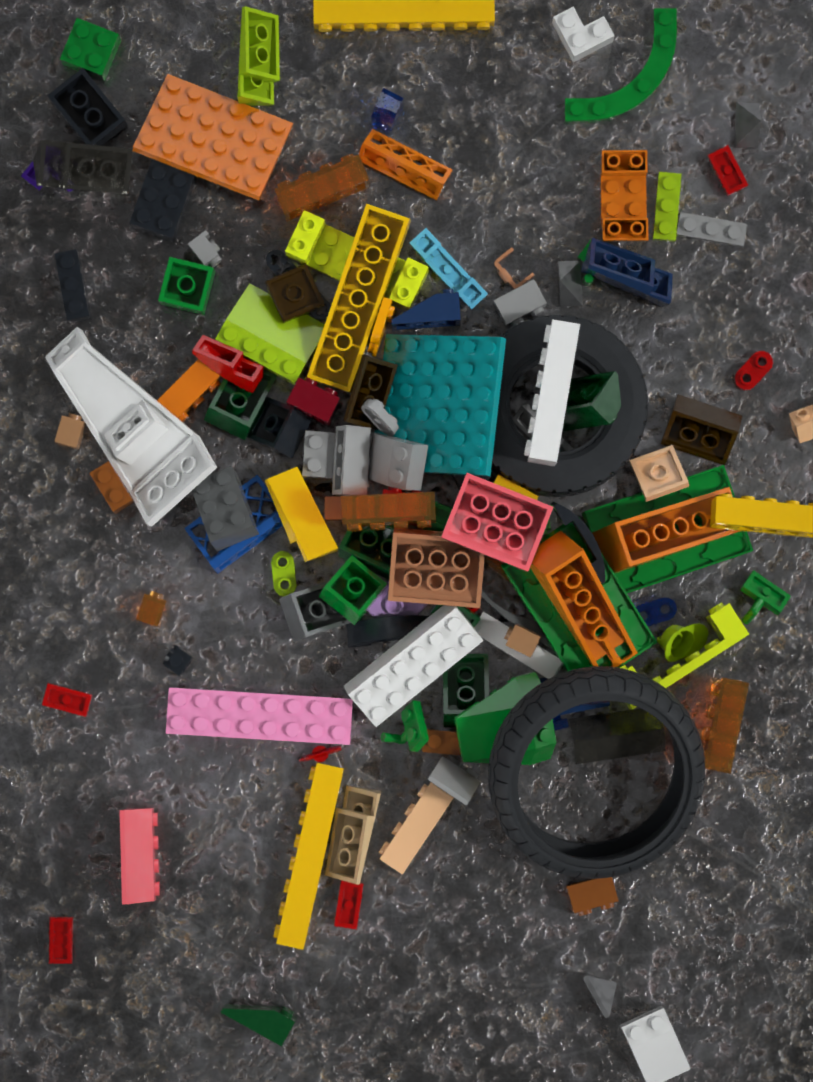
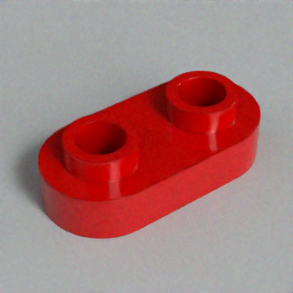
(754, 370)

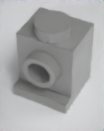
(205, 250)

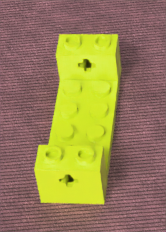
(327, 252)
(729, 631)

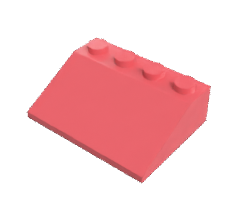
(497, 522)
(138, 855)

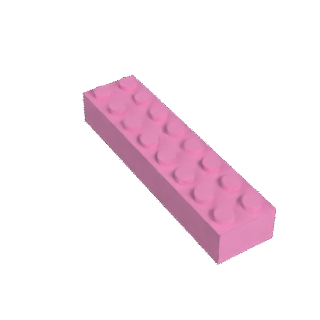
(259, 716)

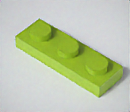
(667, 206)

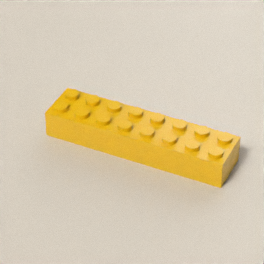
(358, 297)

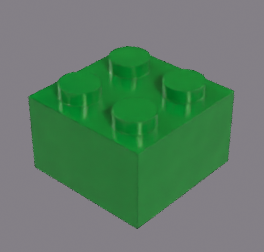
(90, 49)
(186, 286)
(353, 590)

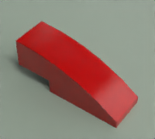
(228, 363)

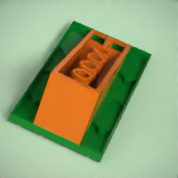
(665, 535)
(576, 613)

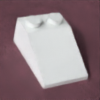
(655, 1046)

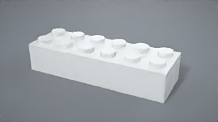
(553, 392)
(412, 663)

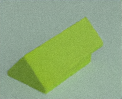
(258, 57)

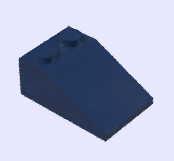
(434, 312)

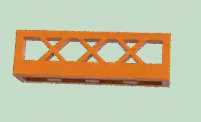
(402, 166)

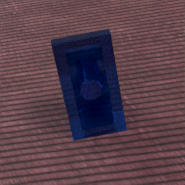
(387, 110)

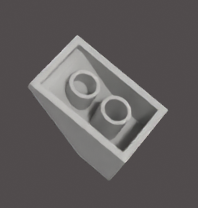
(319, 455)
(397, 462)
(454, 780)

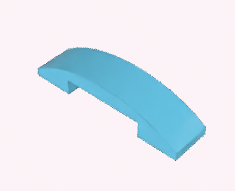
(447, 268)

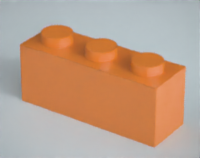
(190, 390)

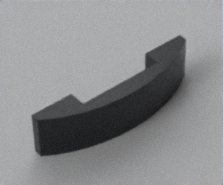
(567, 516)
(381, 629)

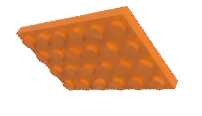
(213, 137)

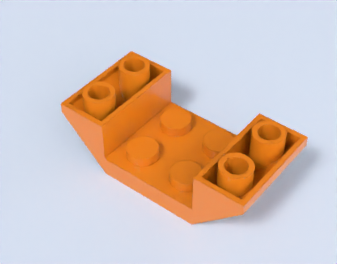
(624, 195)

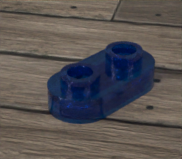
(654, 613)

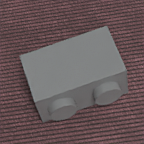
(520, 303)

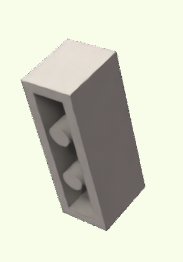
(351, 460)

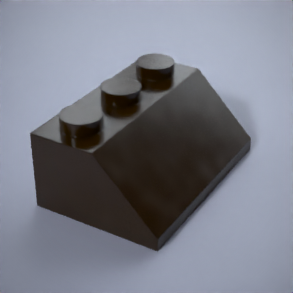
(372, 382)
(701, 429)

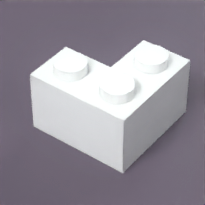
(581, 39)

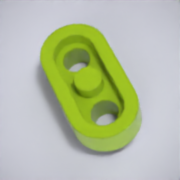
(284, 573)

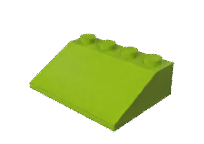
(264, 339)

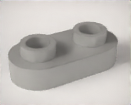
(379, 416)

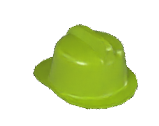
(682, 641)

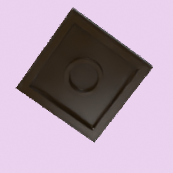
(294, 293)

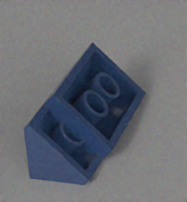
(628, 272)

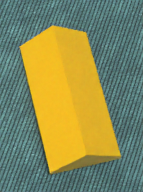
(300, 514)

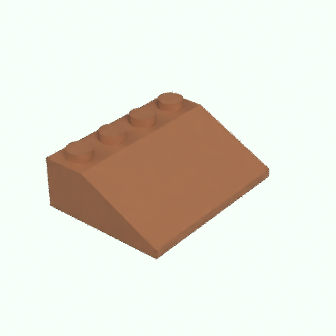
(434, 570)

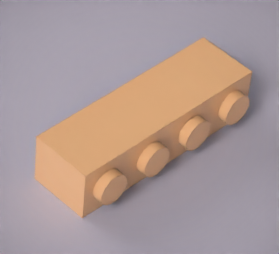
(416, 827)

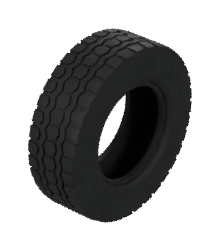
(613, 444)

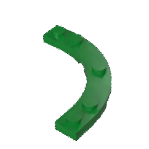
(642, 86)

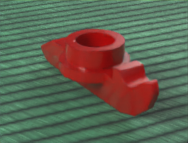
(320, 753)

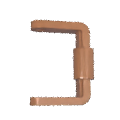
(505, 276)

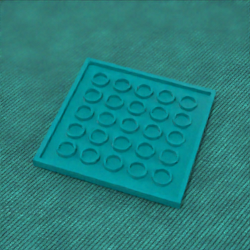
(447, 398)

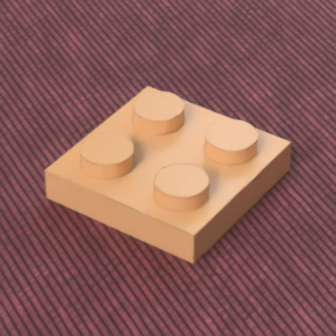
(659, 473)

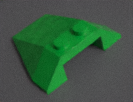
(481, 721)

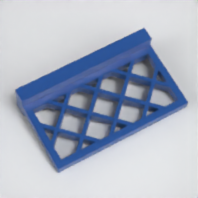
(266, 527)

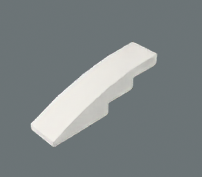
(495, 631)

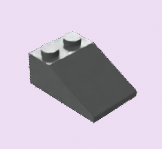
(309, 614)

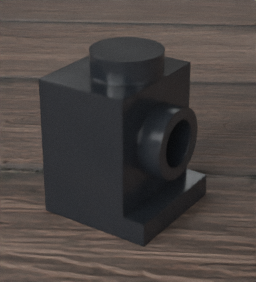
(177, 660)

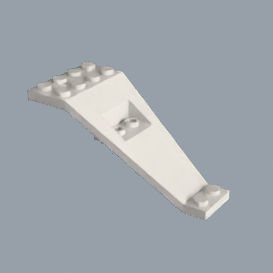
(142, 439)

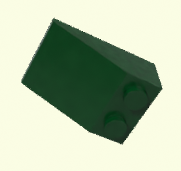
(237, 408)
(464, 686)
(267, 1021)

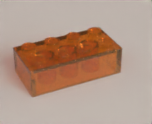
(322, 187)
(388, 509)
(724, 723)

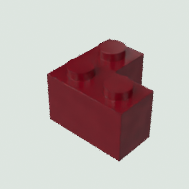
(314, 401)

